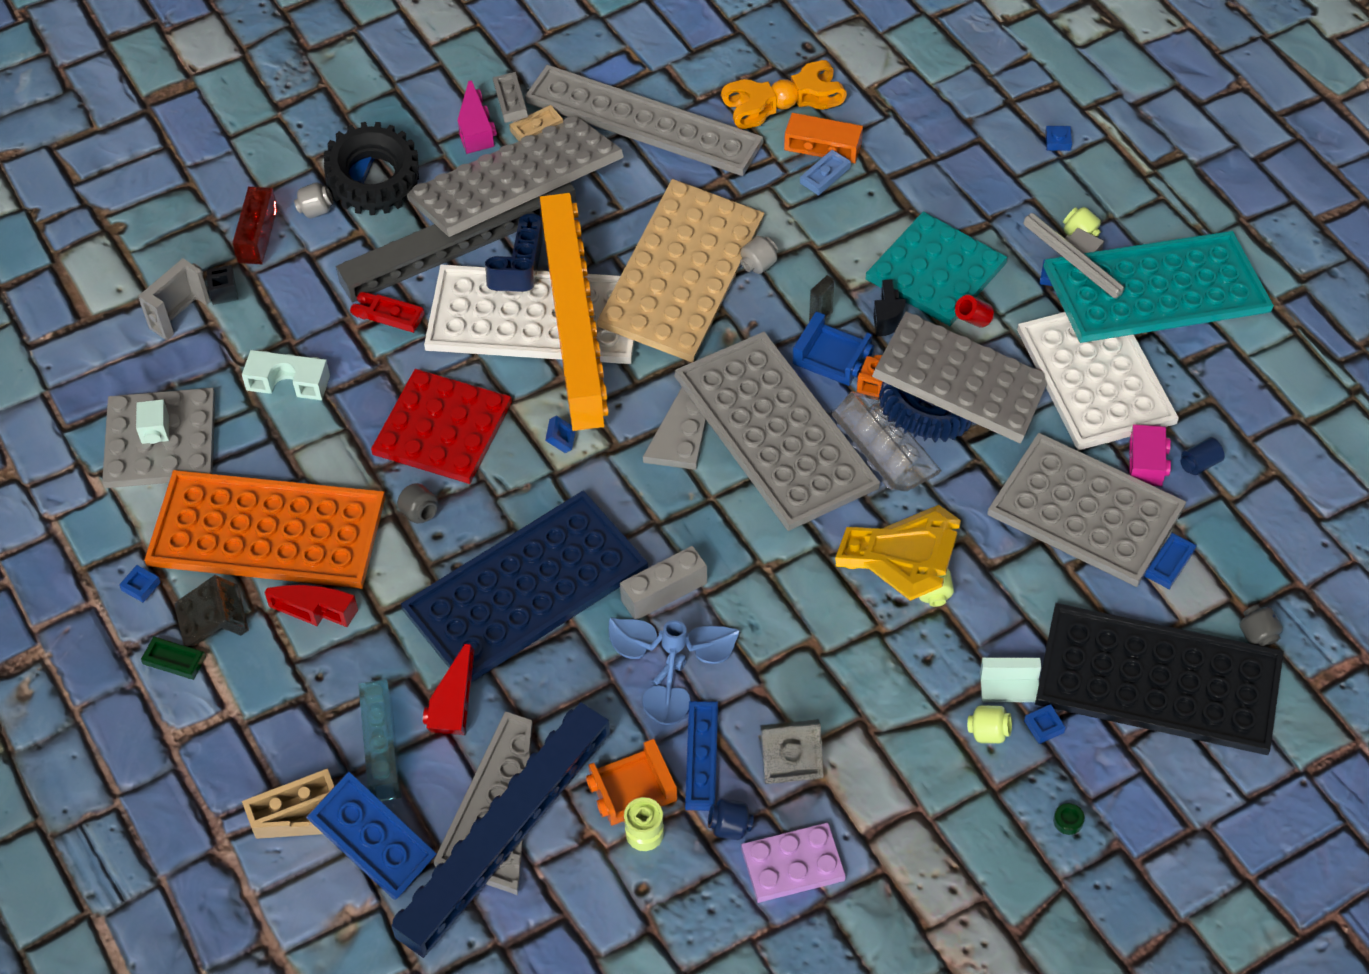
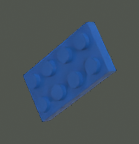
(371, 835)

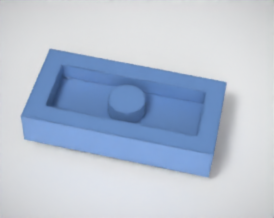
(825, 172)

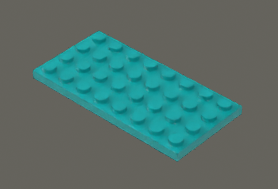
(1163, 287)

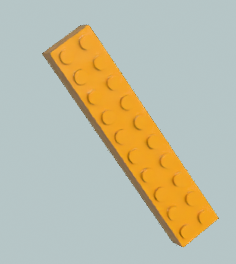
(573, 312)

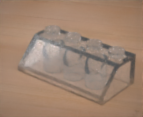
(888, 449)

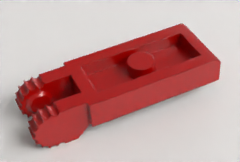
(388, 311)

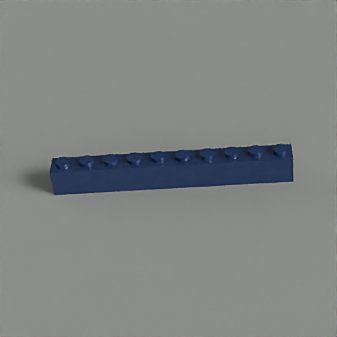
(500, 830)

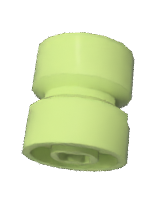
(644, 824)

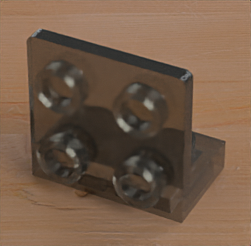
(208, 609)

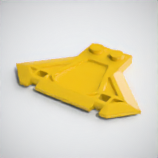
(904, 553)

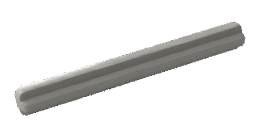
(1073, 255)

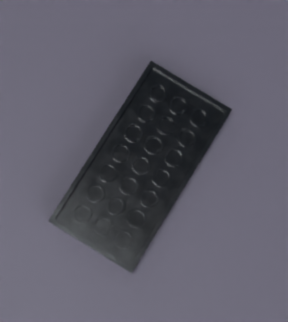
(1161, 678)

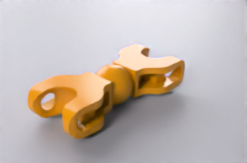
(761, 99)

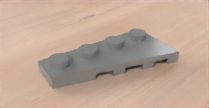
(679, 435)

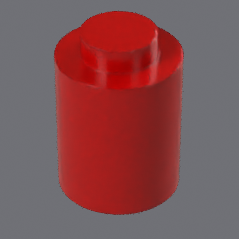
(974, 311)

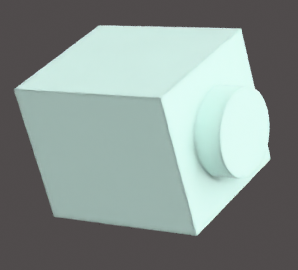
(152, 421)

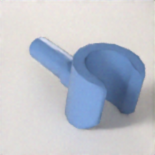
(679, 664)

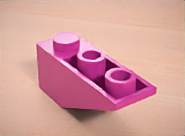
(473, 123)

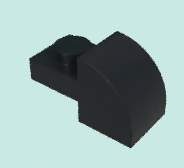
(221, 285)
(888, 310)

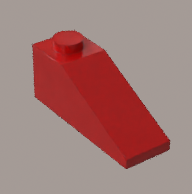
(450, 700)

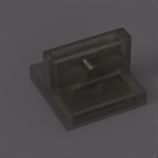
(791, 751)

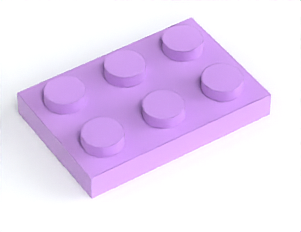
(792, 862)

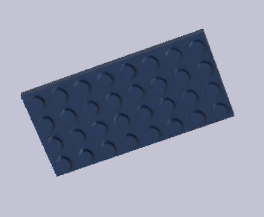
(525, 585)

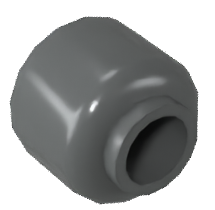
(417, 503)
(1261, 626)

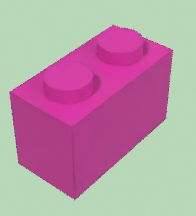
(1148, 454)

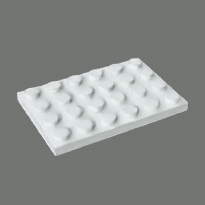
(1096, 384)

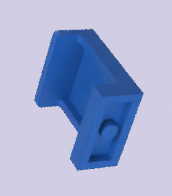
(831, 351)

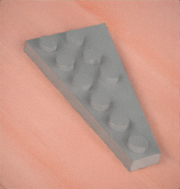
(503, 759)

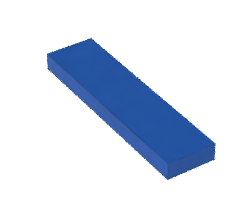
(701, 755)

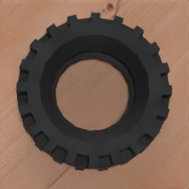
(378, 144)

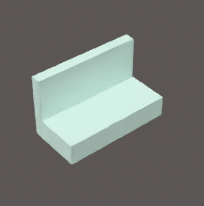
(1009, 679)

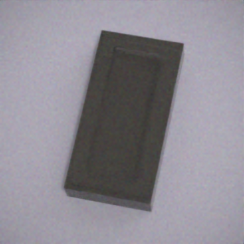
(822, 297)

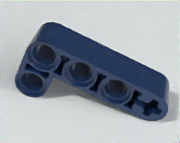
(520, 270)

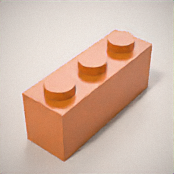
(820, 135)

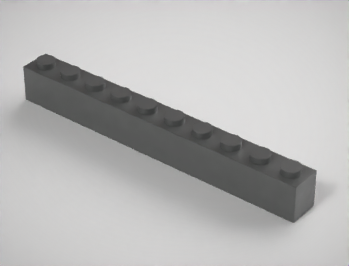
(430, 249)

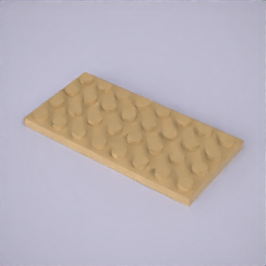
(680, 270)

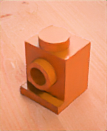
(866, 376)

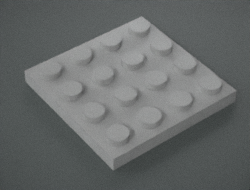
(189, 444)

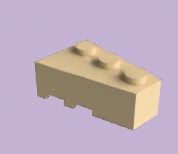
(285, 808)

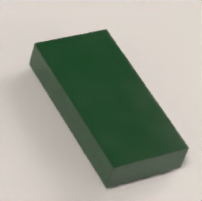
(173, 658)

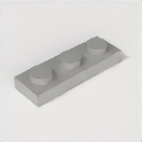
(510, 97)

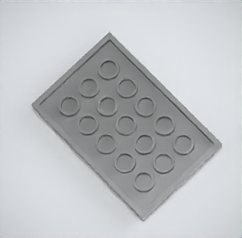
(961, 376)
(1087, 509)

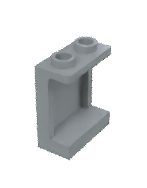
(172, 295)

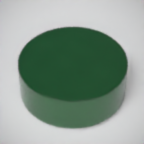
(1068, 819)

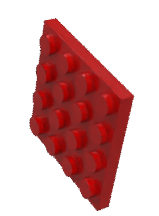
(442, 426)

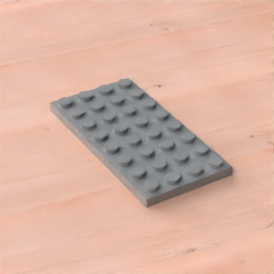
(513, 175)
(776, 430)

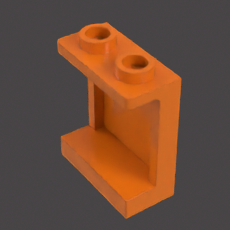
(629, 779)

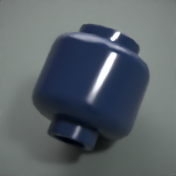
(730, 819)

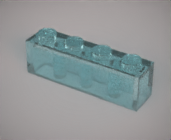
(379, 740)

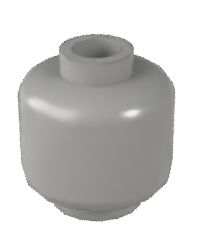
(313, 200)
(758, 254)

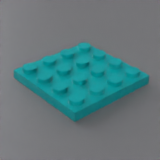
(936, 267)

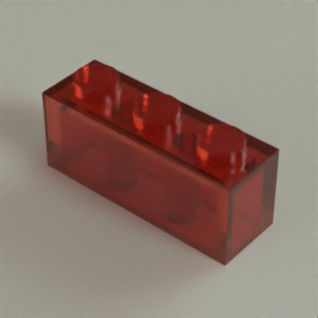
(255, 225)

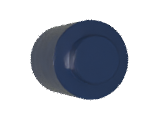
(1202, 456)

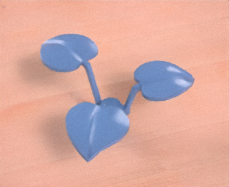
(634, 637)

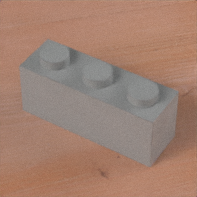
(663, 583)

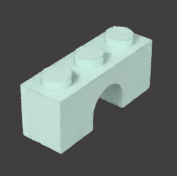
(266, 369)

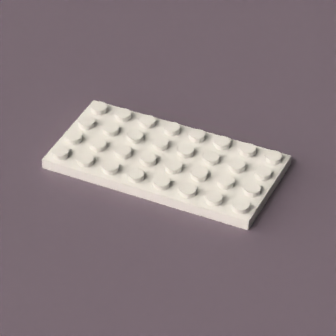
(510, 323)

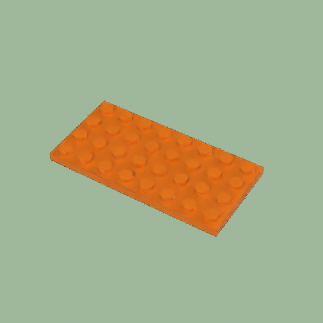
(266, 529)

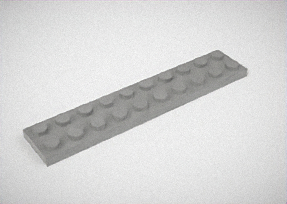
(645, 120)

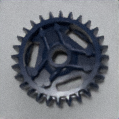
(917, 419)

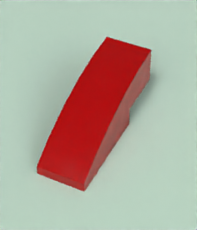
(313, 603)

